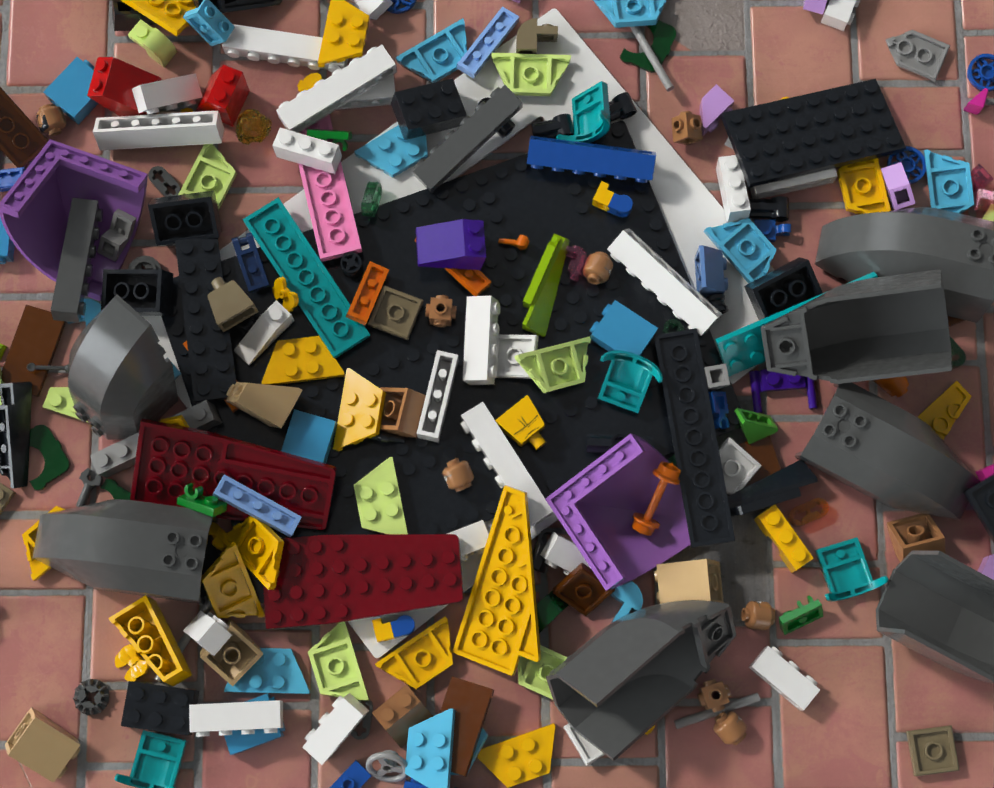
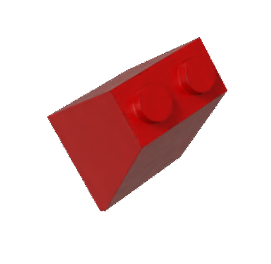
(113, 85)
(225, 93)

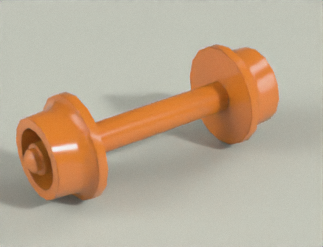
(644, 522)

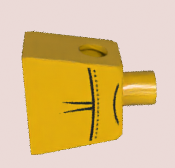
(523, 423)

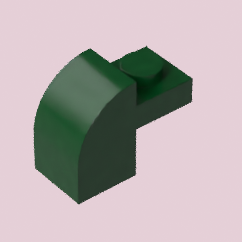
(549, 609)

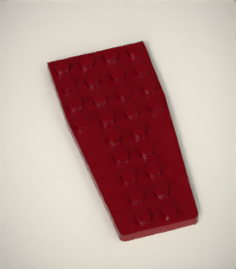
(180, 455)
(362, 577)

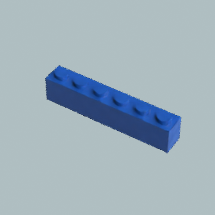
(592, 158)

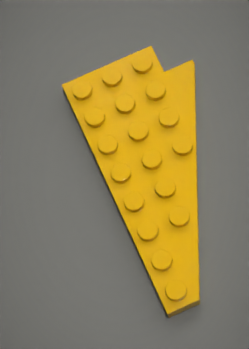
(502, 605)

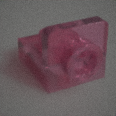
(980, 179)
(982, 199)
(576, 265)

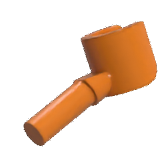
(521, 243)

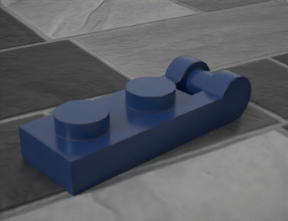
(250, 263)

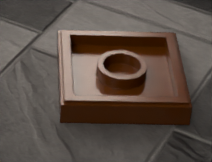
(582, 590)

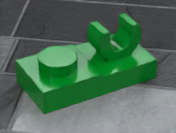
(338, 136)
(196, 501)
(801, 616)

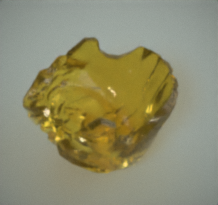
(252, 126)

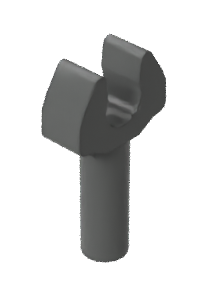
(88, 486)

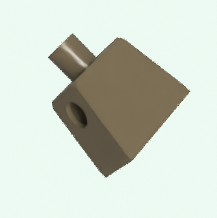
(229, 304)

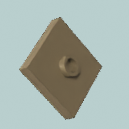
(395, 312)
(932, 750)

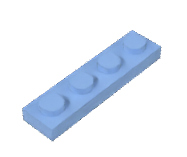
(487, 42)
(257, 505)

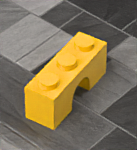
(791, 547)

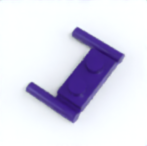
(772, 381)

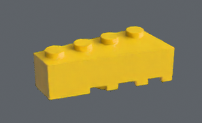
(152, 638)

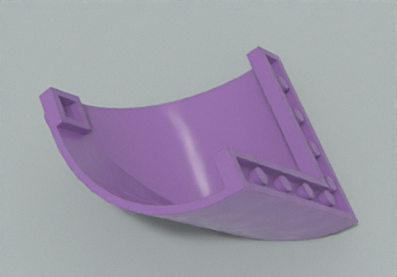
(41, 199)
(599, 510)

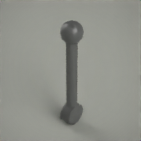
(31, 367)

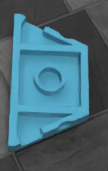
(631, 12)
(438, 54)
(393, 153)
(948, 183)
(743, 247)
(272, 673)
(431, 750)

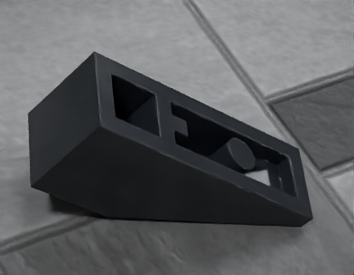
(126, 17)

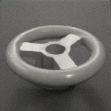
(389, 761)

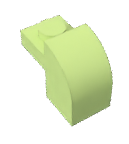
(154, 42)

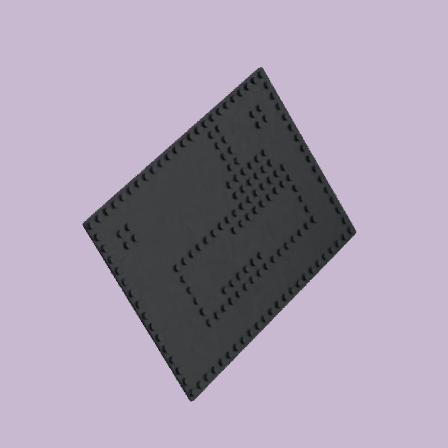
(511, 203)

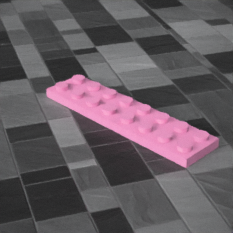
(330, 206)

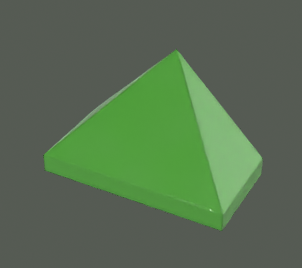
(755, 425)

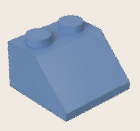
(710, 271)

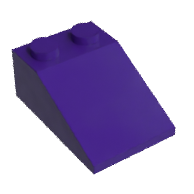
(452, 245)

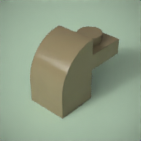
(530, 34)

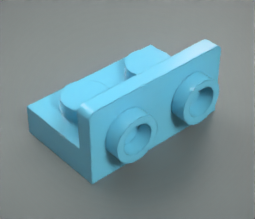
(209, 23)

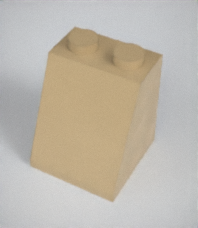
(264, 402)
(689, 581)
(42, 745)

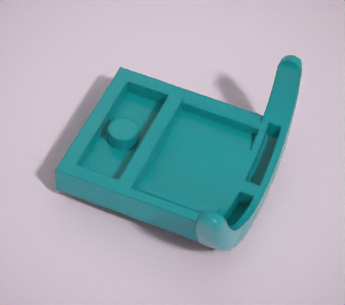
(590, 115)
(627, 379)
(846, 570)
(155, 762)

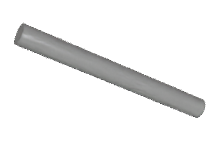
(652, 58)
(706, 714)

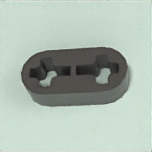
(168, 180)
(367, 720)

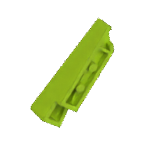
(544, 286)

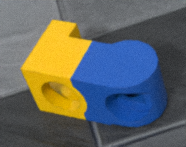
(611, 202)
(391, 630)

